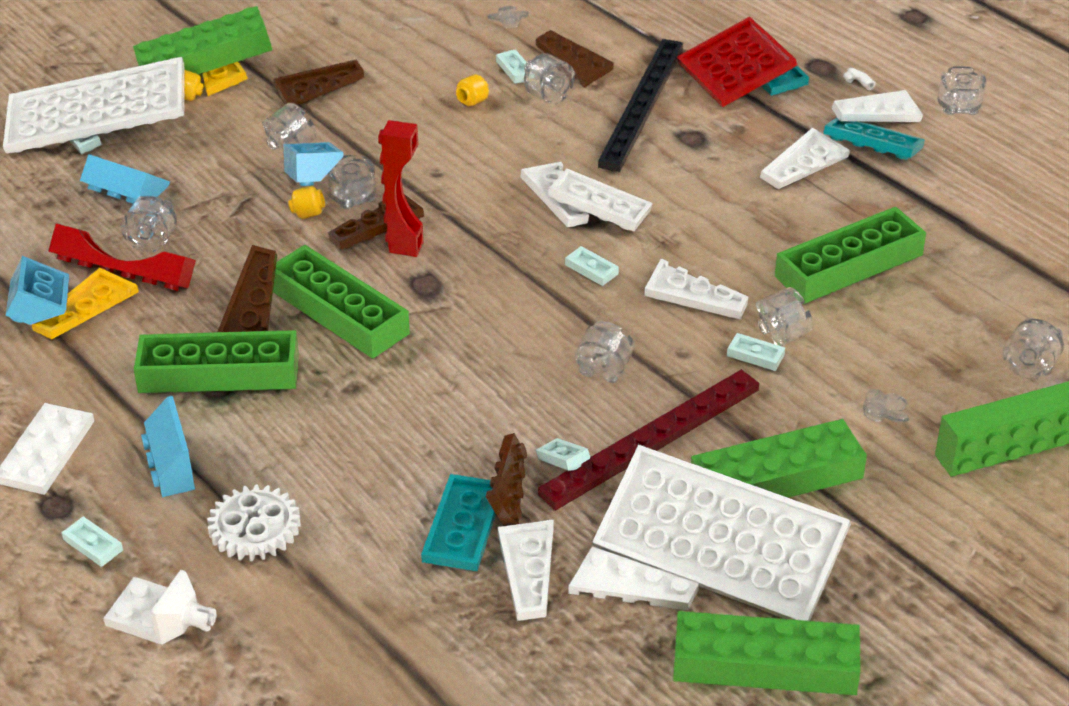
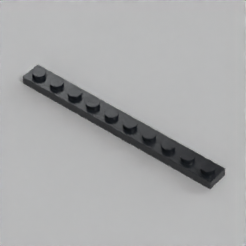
(640, 106)

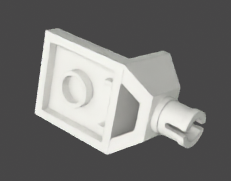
(159, 611)

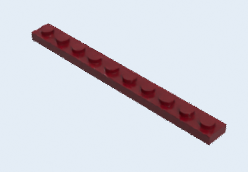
(653, 435)

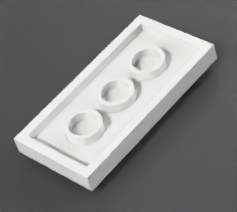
(599, 199)
(44, 448)

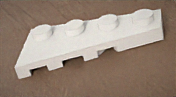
(882, 107)
(803, 158)
(539, 180)
(683, 289)
(527, 562)
(633, 581)

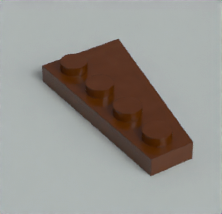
(586, 64)
(316, 82)
(367, 226)
(252, 296)
(507, 485)

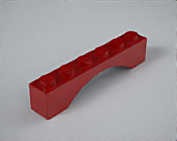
(404, 229)
(163, 267)

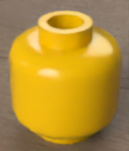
(192, 85)
(472, 90)
(307, 202)

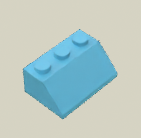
(310, 161)
(120, 180)
(36, 292)
(167, 450)

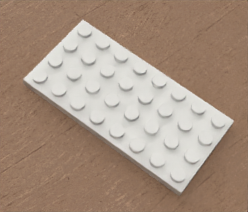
(94, 105)
(722, 534)

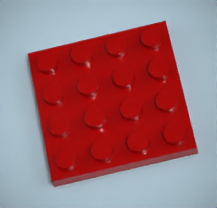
(736, 61)

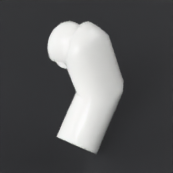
(860, 76)

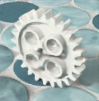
(254, 522)

